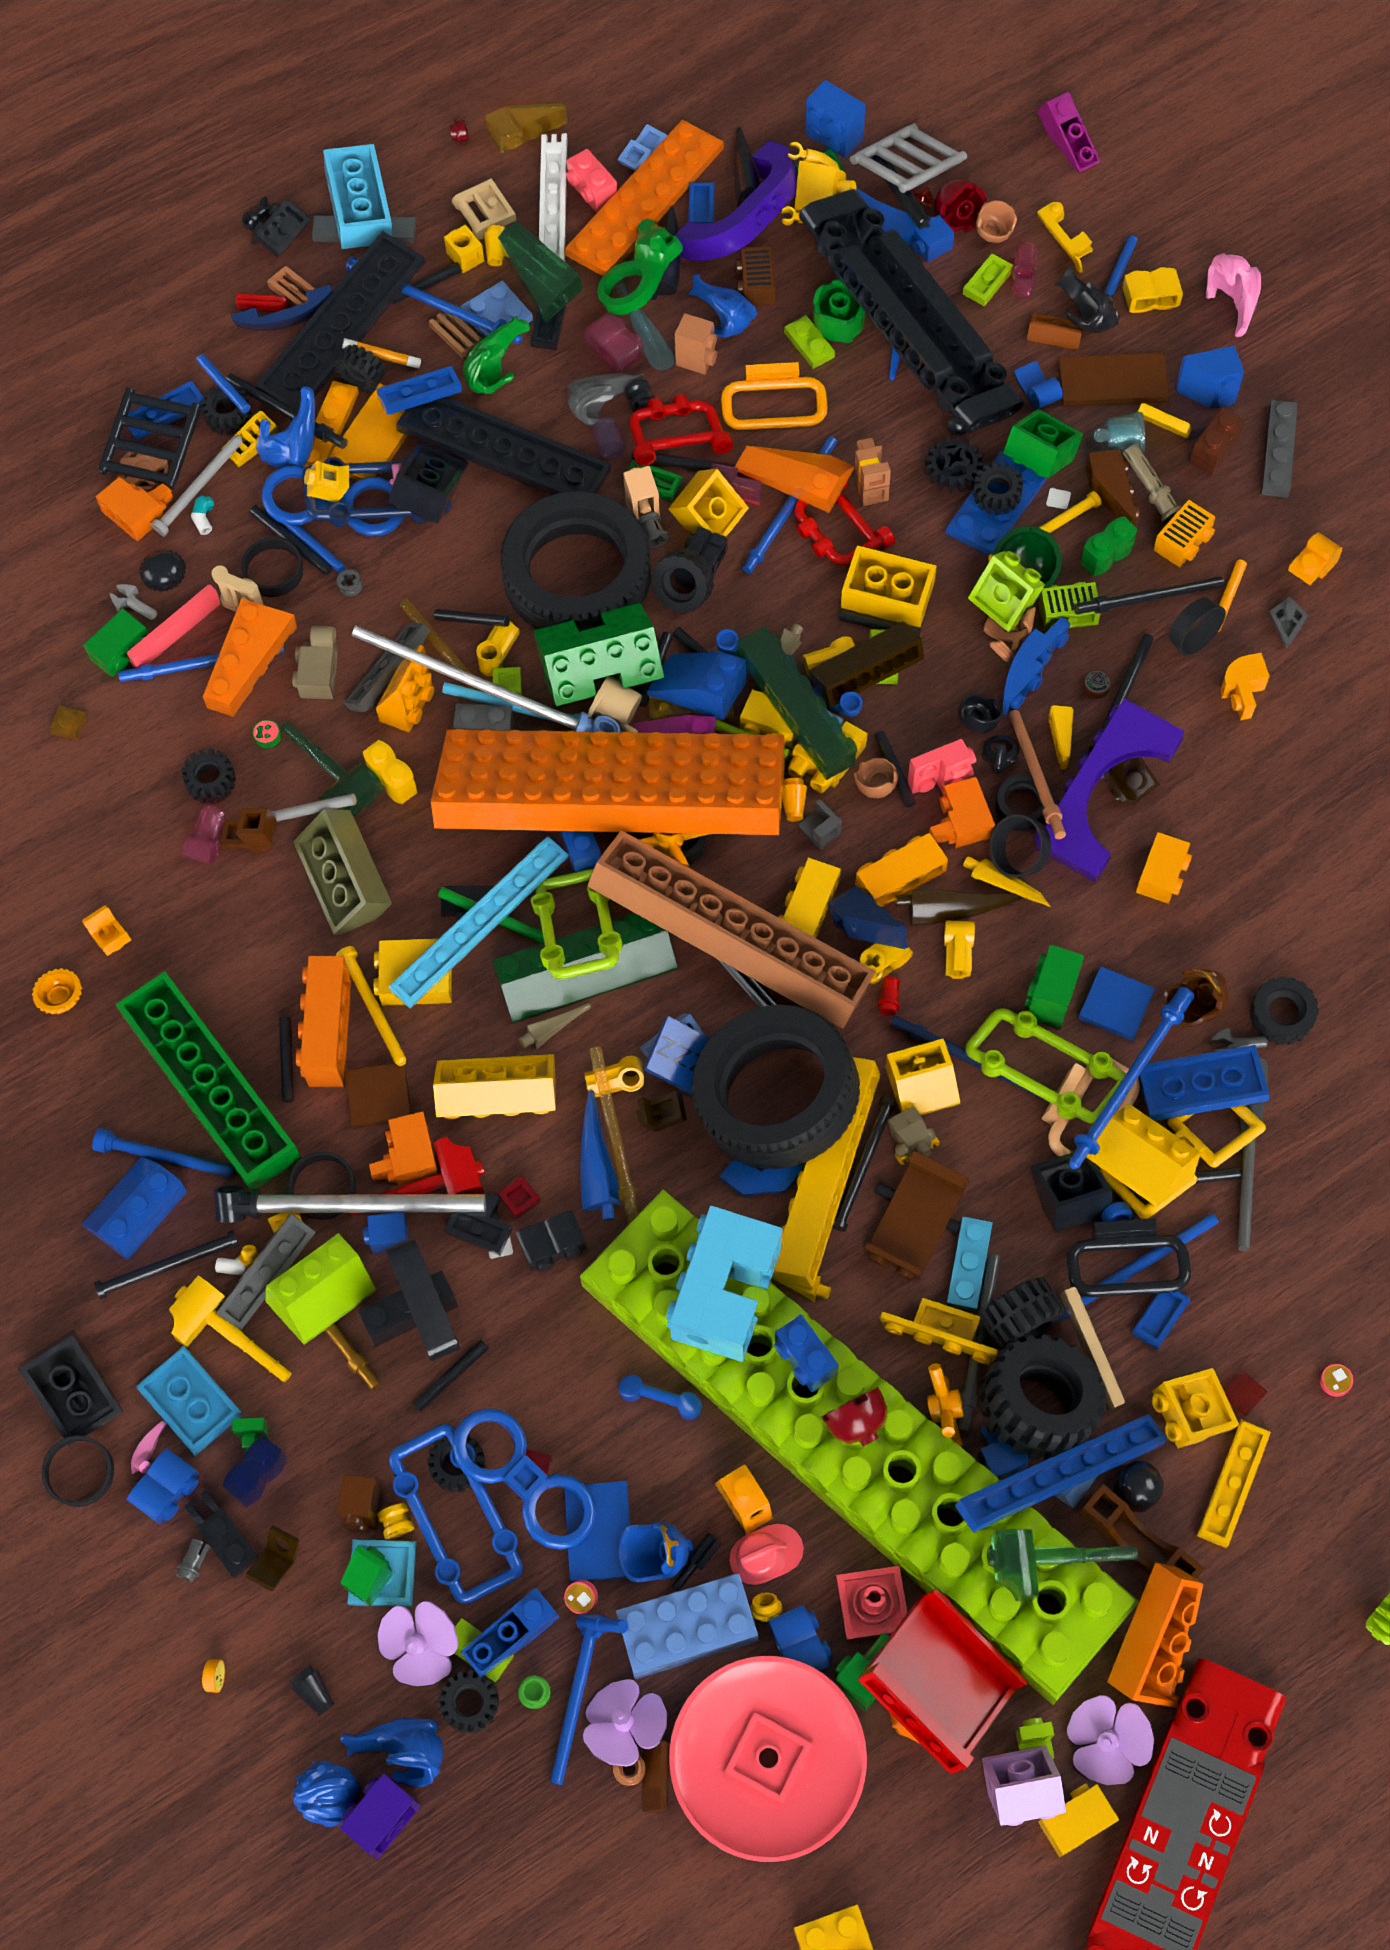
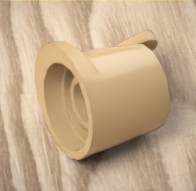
(616, 703)

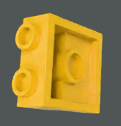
(1194, 1408)

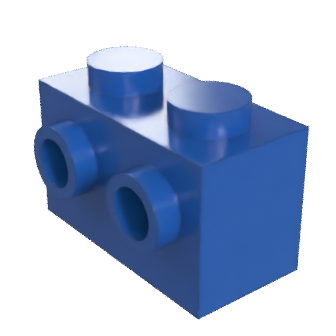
(806, 1353)

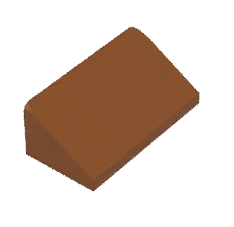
(1054, 331)

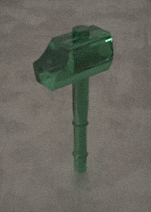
(357, 781)
(1016, 1559)

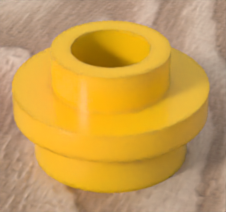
(765, 1606)

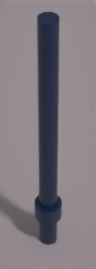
(919, 1033)

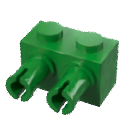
(850, 1670)

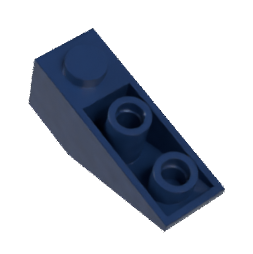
(865, 920)

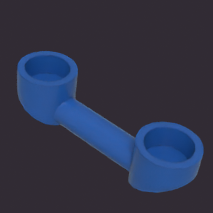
(687, 1403)

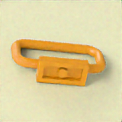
(770, 378)

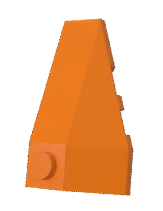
(803, 475)

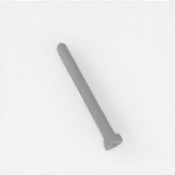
(161, 525)

